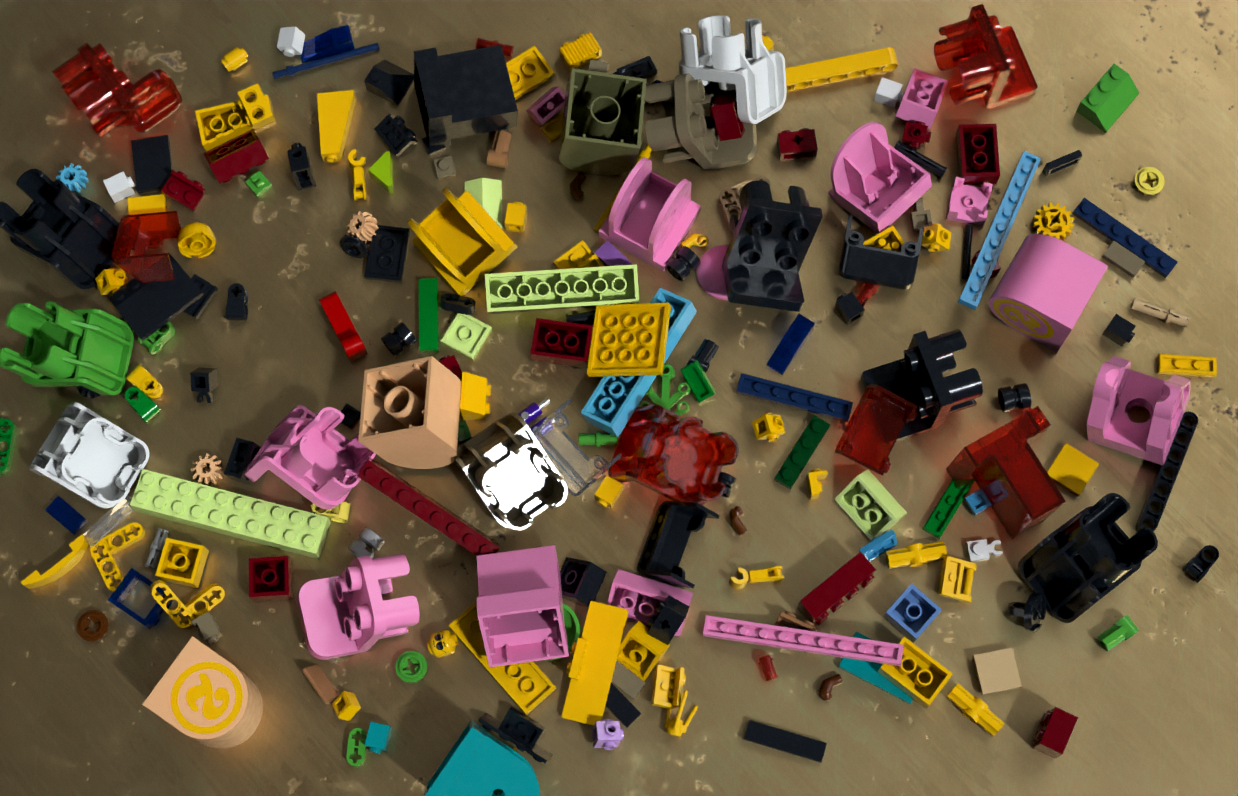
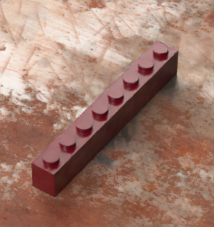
(427, 508)

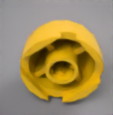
(196, 239)

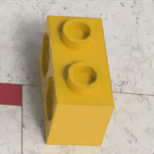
(258, 105)

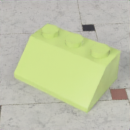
(870, 505)

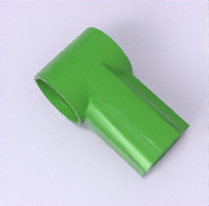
(1122, 630)

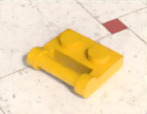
(952, 579)

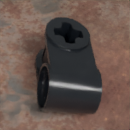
(237, 306)
(1199, 565)

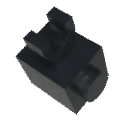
(204, 381)

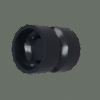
(683, 263)
(399, 339)
(1015, 397)

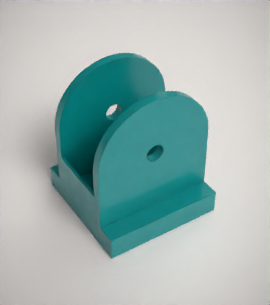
(481, 765)

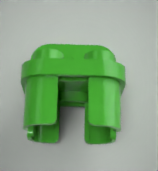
(69, 348)

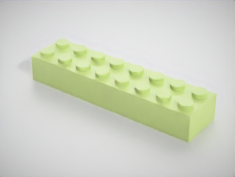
(562, 288)

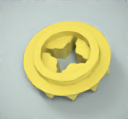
(1153, 174)

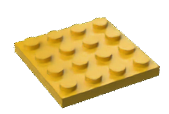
(629, 340)

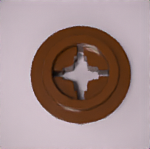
(84, 623)

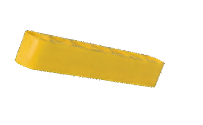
(840, 68)

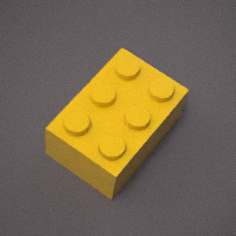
(918, 675)

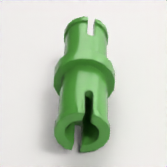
(597, 439)

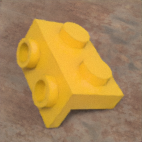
(668, 687)

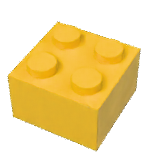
(182, 563)

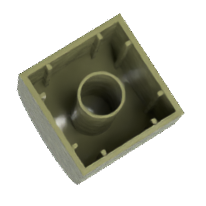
(602, 122)

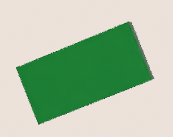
(698, 381)

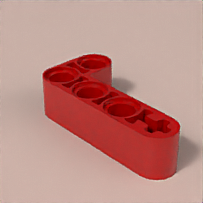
(343, 326)

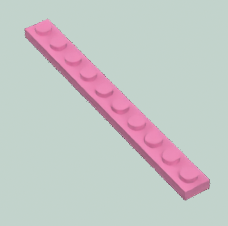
(803, 640)

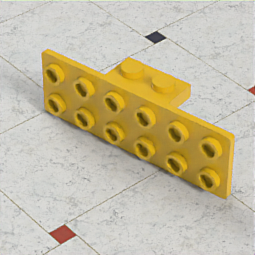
(594, 663)

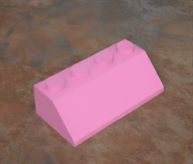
(643, 596)

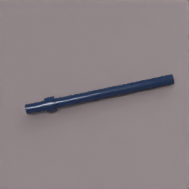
(292, 70)

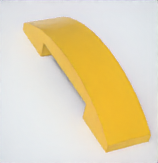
(38, 579)

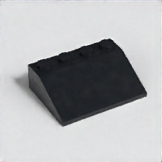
(155, 303)

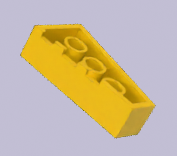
(224, 123)

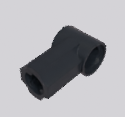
(705, 354)

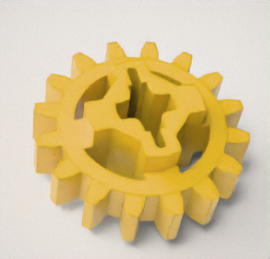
(1047, 215)

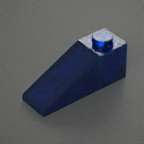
(328, 44)
(791, 344)

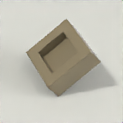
(444, 167)

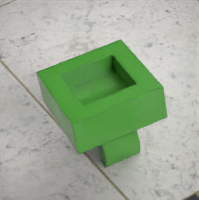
(258, 183)

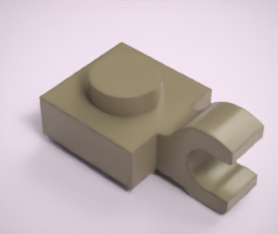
(921, 217)

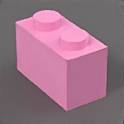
(547, 105)

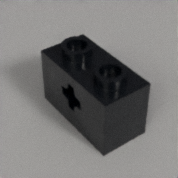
(668, 619)

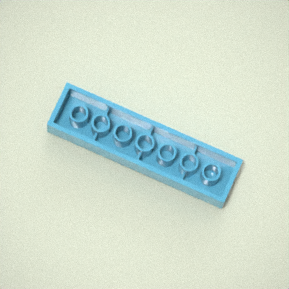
(619, 396)

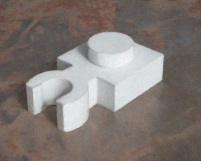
(980, 551)

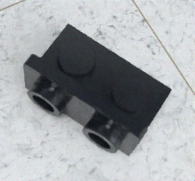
(396, 134)

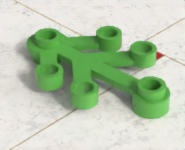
(667, 401)

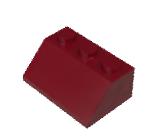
(236, 156)

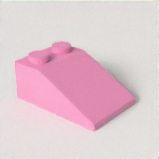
(922, 98)

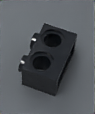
(240, 458)

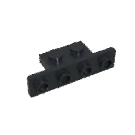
(519, 731)

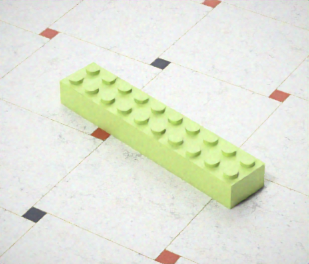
(230, 514)

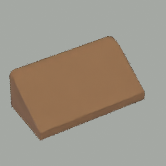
(320, 683)

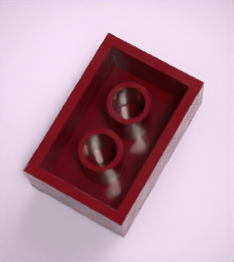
(978, 153)
(561, 343)

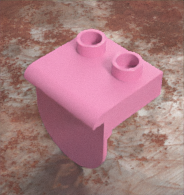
(875, 178)

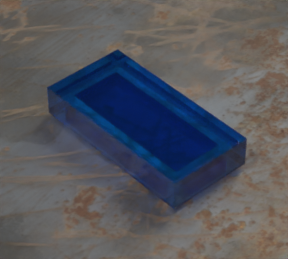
(66, 515)

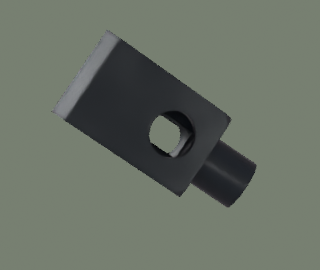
(300, 161)

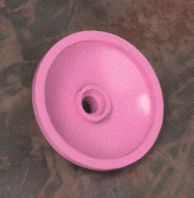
(711, 274)

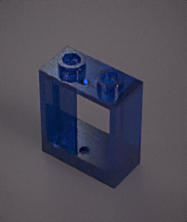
(124, 590)

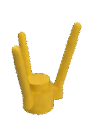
(676, 726)

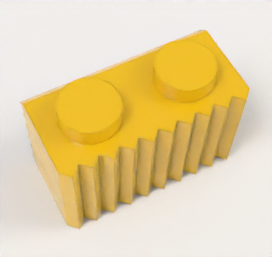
(580, 51)

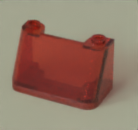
(875, 428)

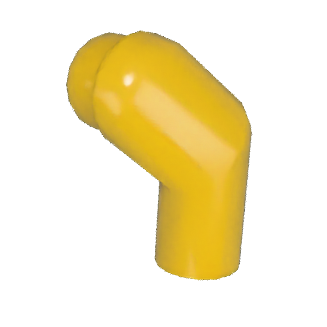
(695, 240)

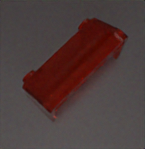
(145, 232)

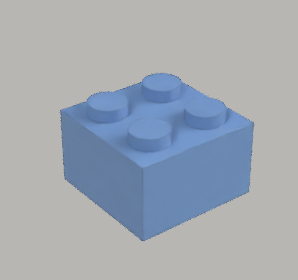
(912, 613)

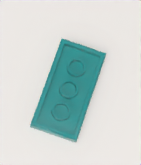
(869, 673)

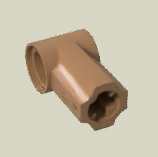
(499, 153)

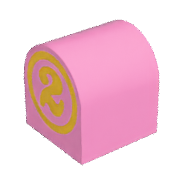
(1046, 289)

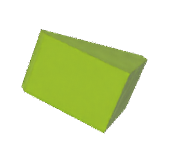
(382, 171)

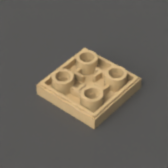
(997, 671)

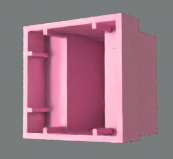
(521, 606)

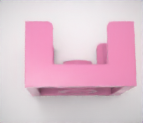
(969, 203)

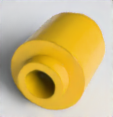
(234, 59)

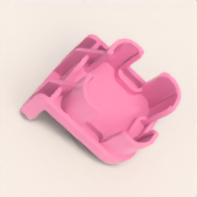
(312, 456)
(348, 612)

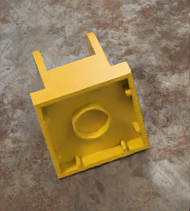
(461, 241)

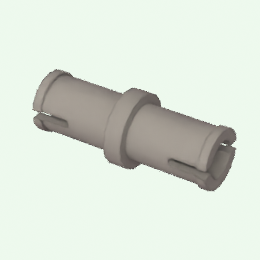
(156, 548)

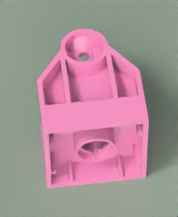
(1118, 391)

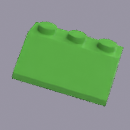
(1108, 98)

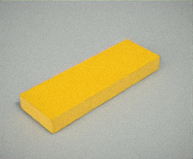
(1187, 365)

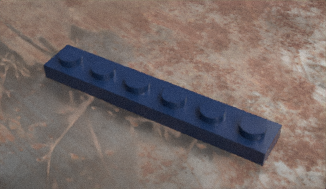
(1118, 232)
(794, 397)

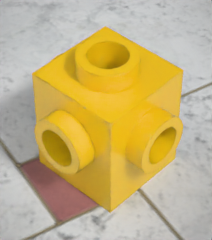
(936, 238)
(111, 280)
(768, 427)

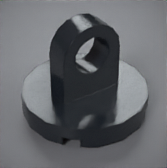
(1032, 611)

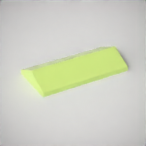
(489, 195)

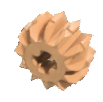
(362, 226)
(208, 477)

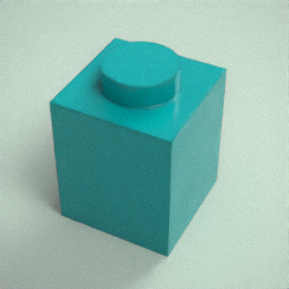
(378, 737)

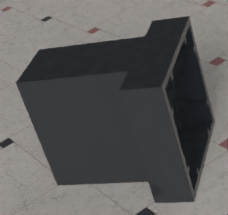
(463, 93)

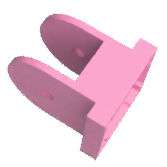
(650, 215)

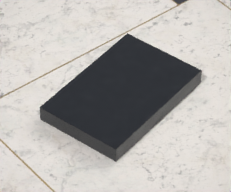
(152, 163)
(387, 254)

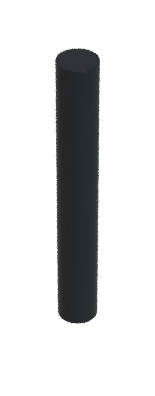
(967, 251)

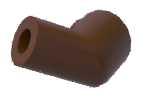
(575, 186)
(736, 521)
(827, 686)

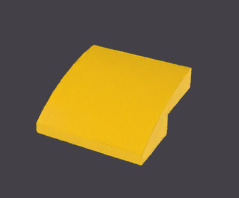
(578, 257)

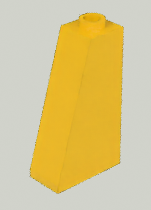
(335, 118)

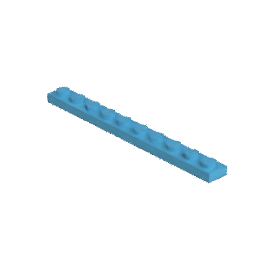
(999, 230)

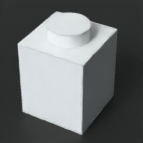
(291, 41)
(889, 92)
(119, 186)

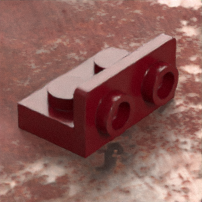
(183, 190)

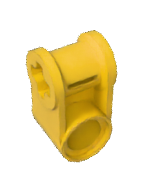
(144, 381)

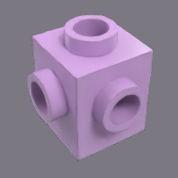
(607, 734)

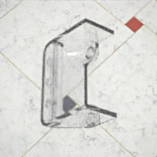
(566, 456)

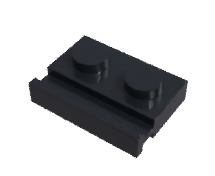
(199, 305)

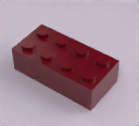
(838, 587)

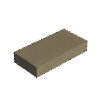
(1123, 259)
(627, 680)

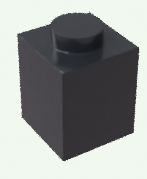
(849, 307)
(1119, 330)

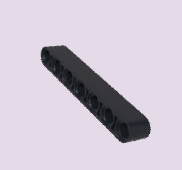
(1161, 480)

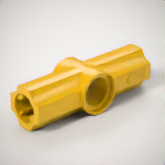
(915, 555)
(975, 710)

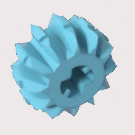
(73, 172)

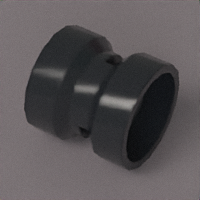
(728, 480)

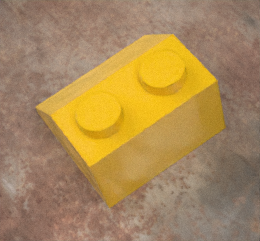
(474, 397)
(641, 651)

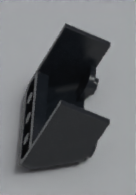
(877, 264)
(668, 541)

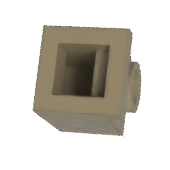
(208, 628)

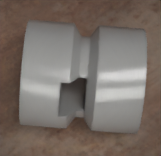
(368, 538)

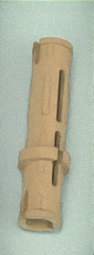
(1160, 312)

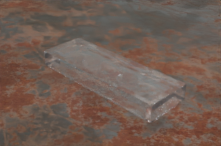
(108, 521)

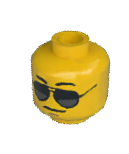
(442, 643)

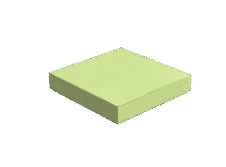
(466, 335)

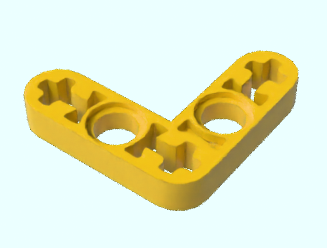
(109, 549)
(187, 609)

